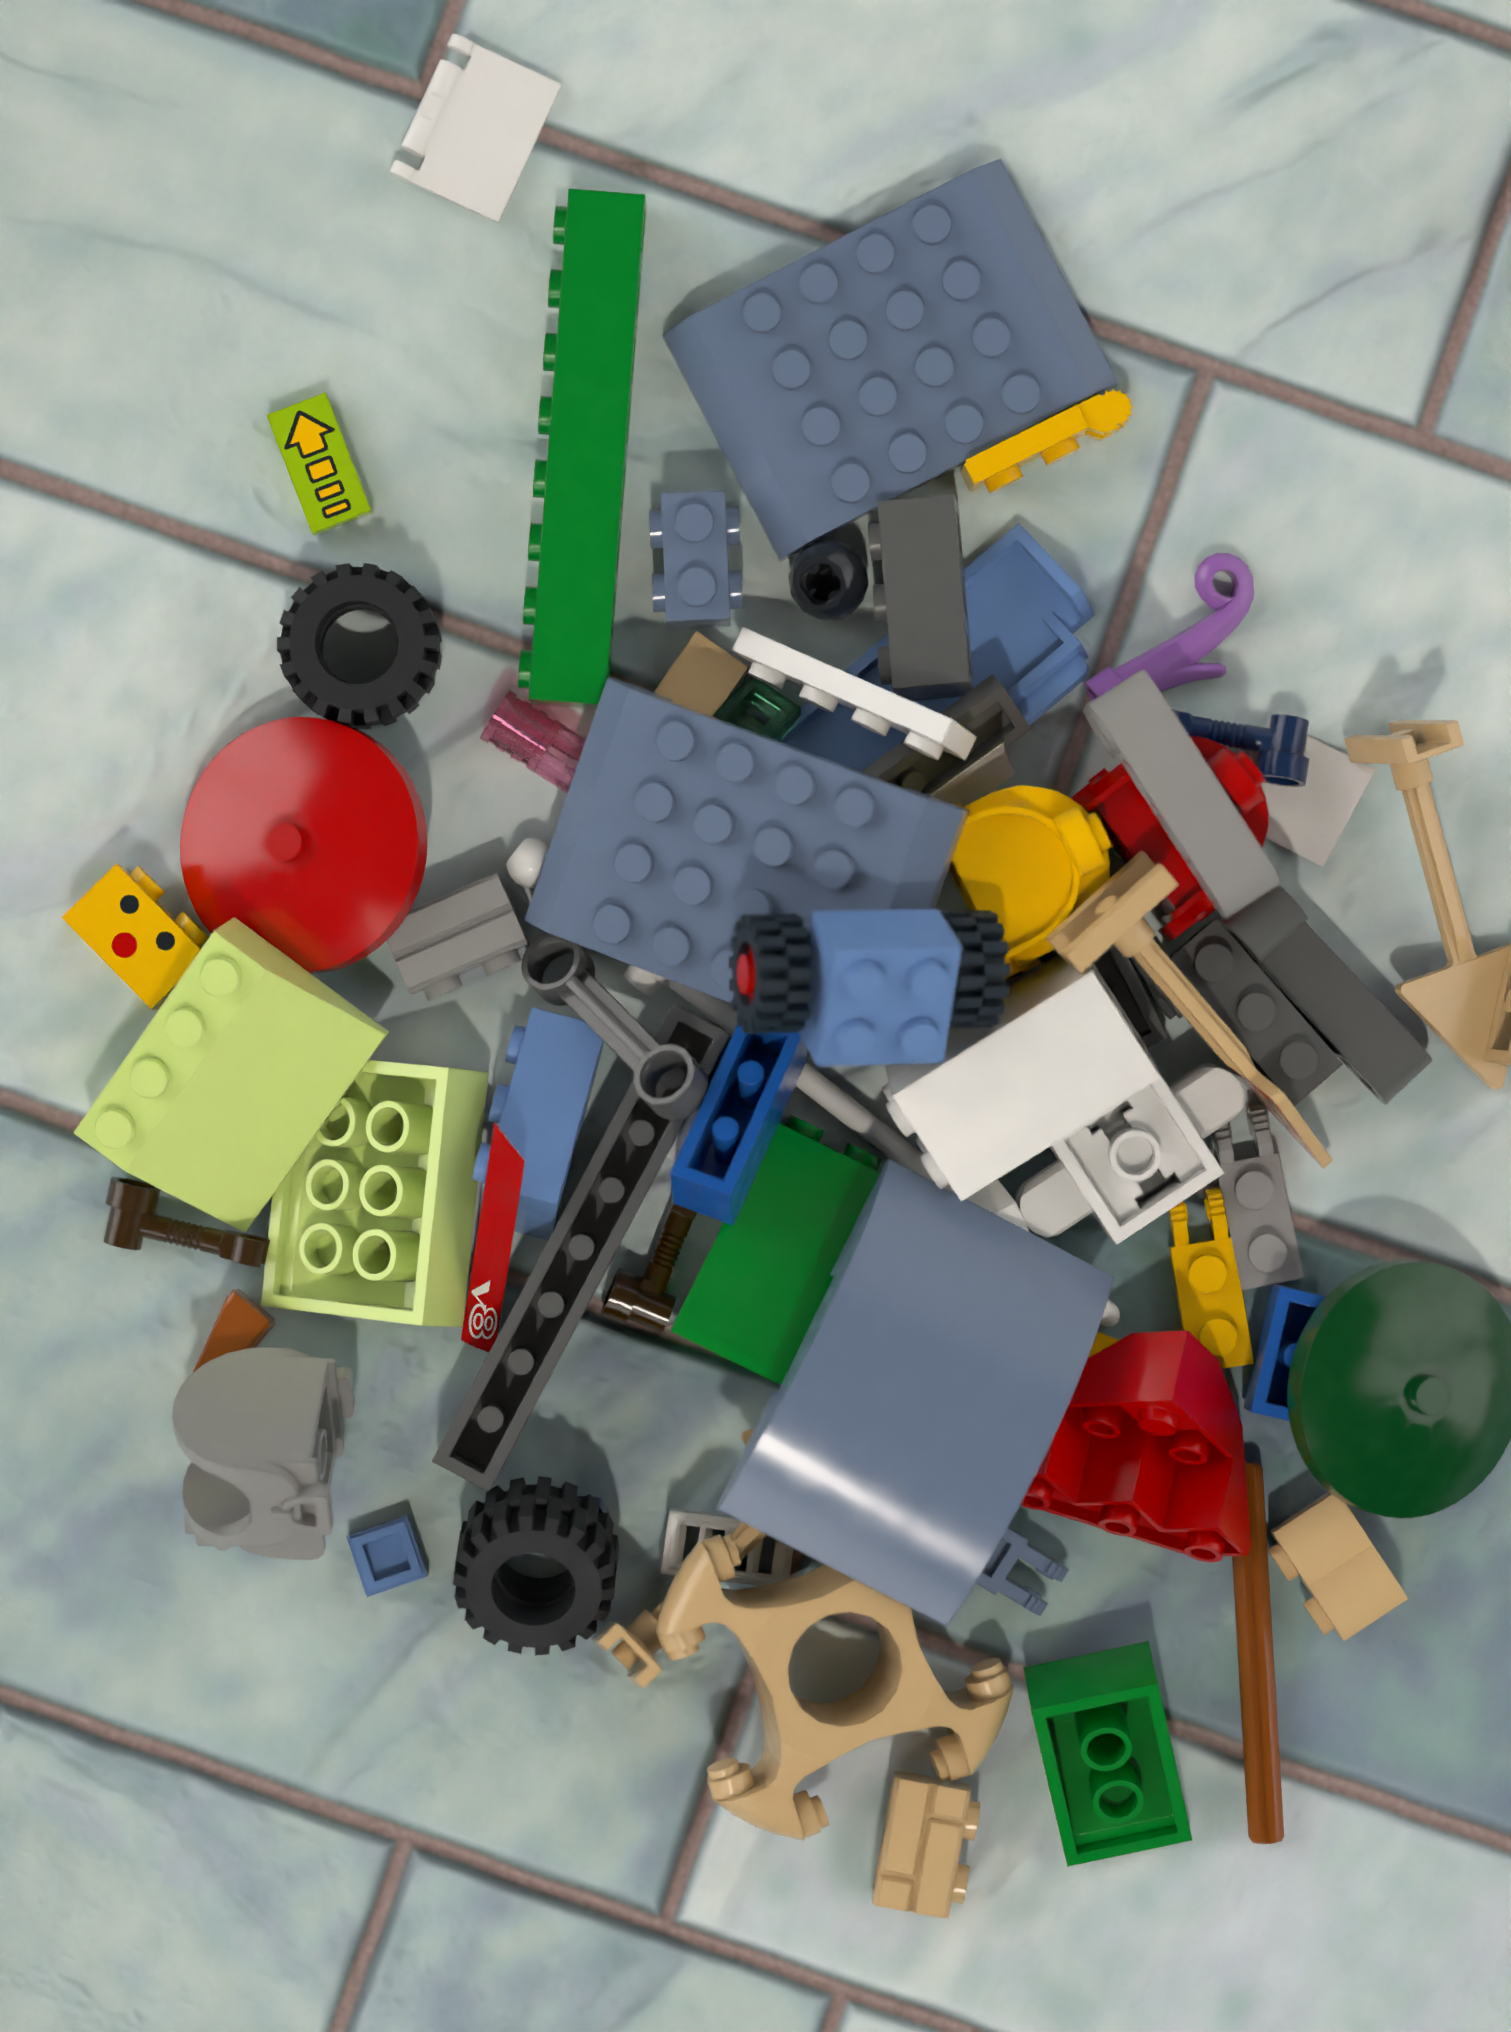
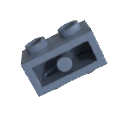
(695, 542)

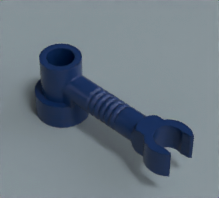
(1279, 746)

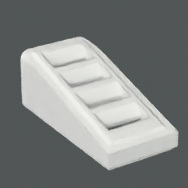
(675, 1542)

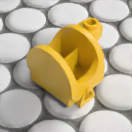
(1031, 863)

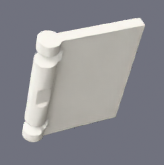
(477, 129)

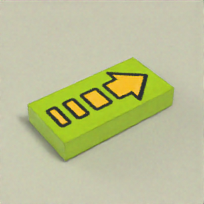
(319, 464)

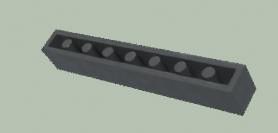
(572, 1265)

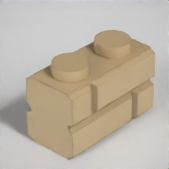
(923, 1845)

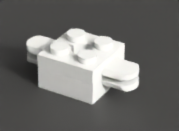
(1134, 1157)

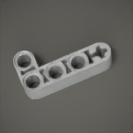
(1182, 792)

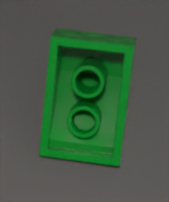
(1107, 1753)

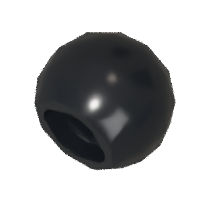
(828, 580)

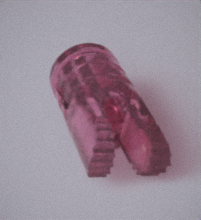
(529, 735)

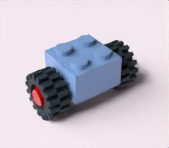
(869, 980)

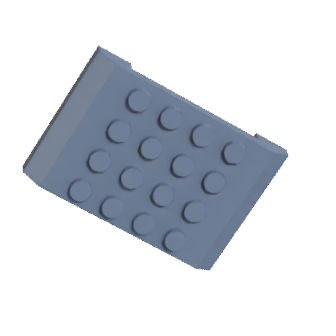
(888, 357)
(702, 822)

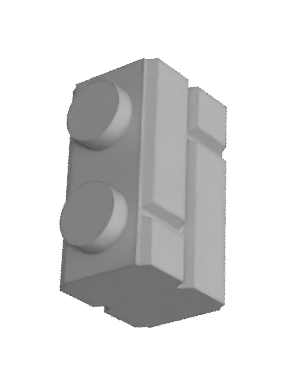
(457, 935)

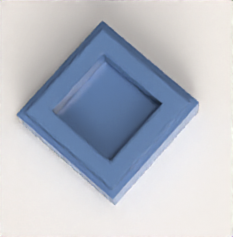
(387, 1555)

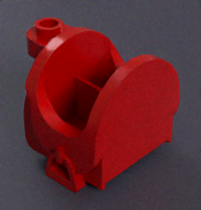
(1135, 828)

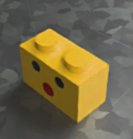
(136, 932)

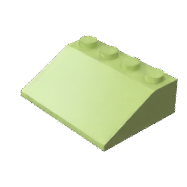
(231, 1078)
(383, 1201)

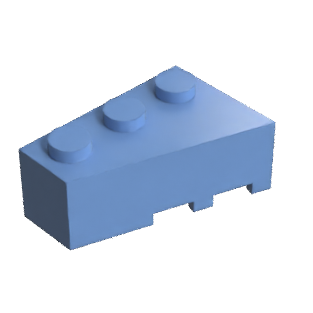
(544, 1111)

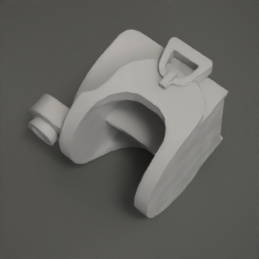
(262, 1450)

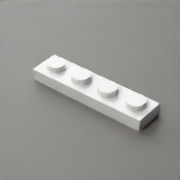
(873, 706)

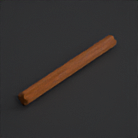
(1258, 1674)

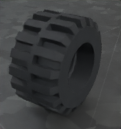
(325, 602)
(527, 1608)

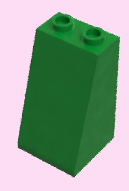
(778, 1257)

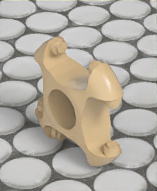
(810, 1734)

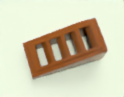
(237, 1327)

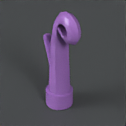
(1175, 659)

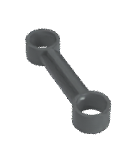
(615, 1026)

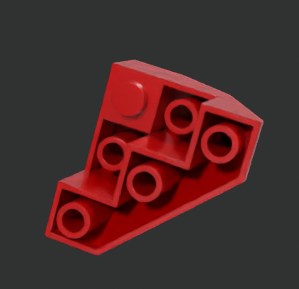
(1151, 1450)

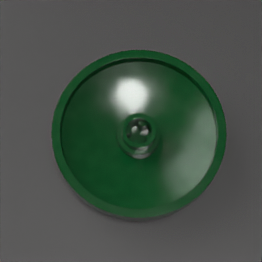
(1402, 1388)

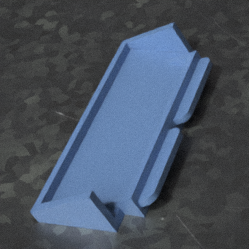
(1019, 631)

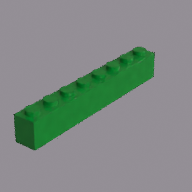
(586, 447)

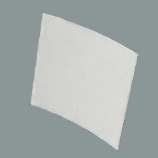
(978, 779)
(1314, 816)

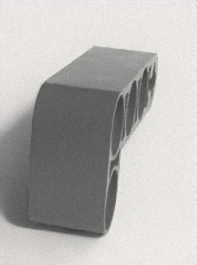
(1328, 994)

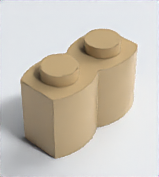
(1337, 1566)

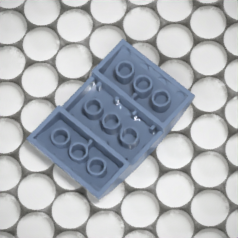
(920, 1395)

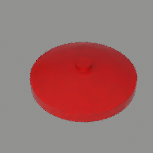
(305, 840)

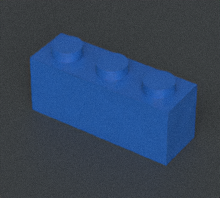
(737, 1122)

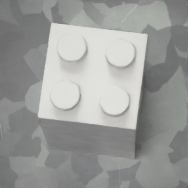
(1023, 1083)

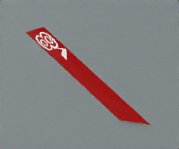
(493, 1243)

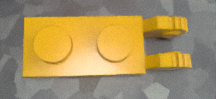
(1050, 439)
(1210, 1285)

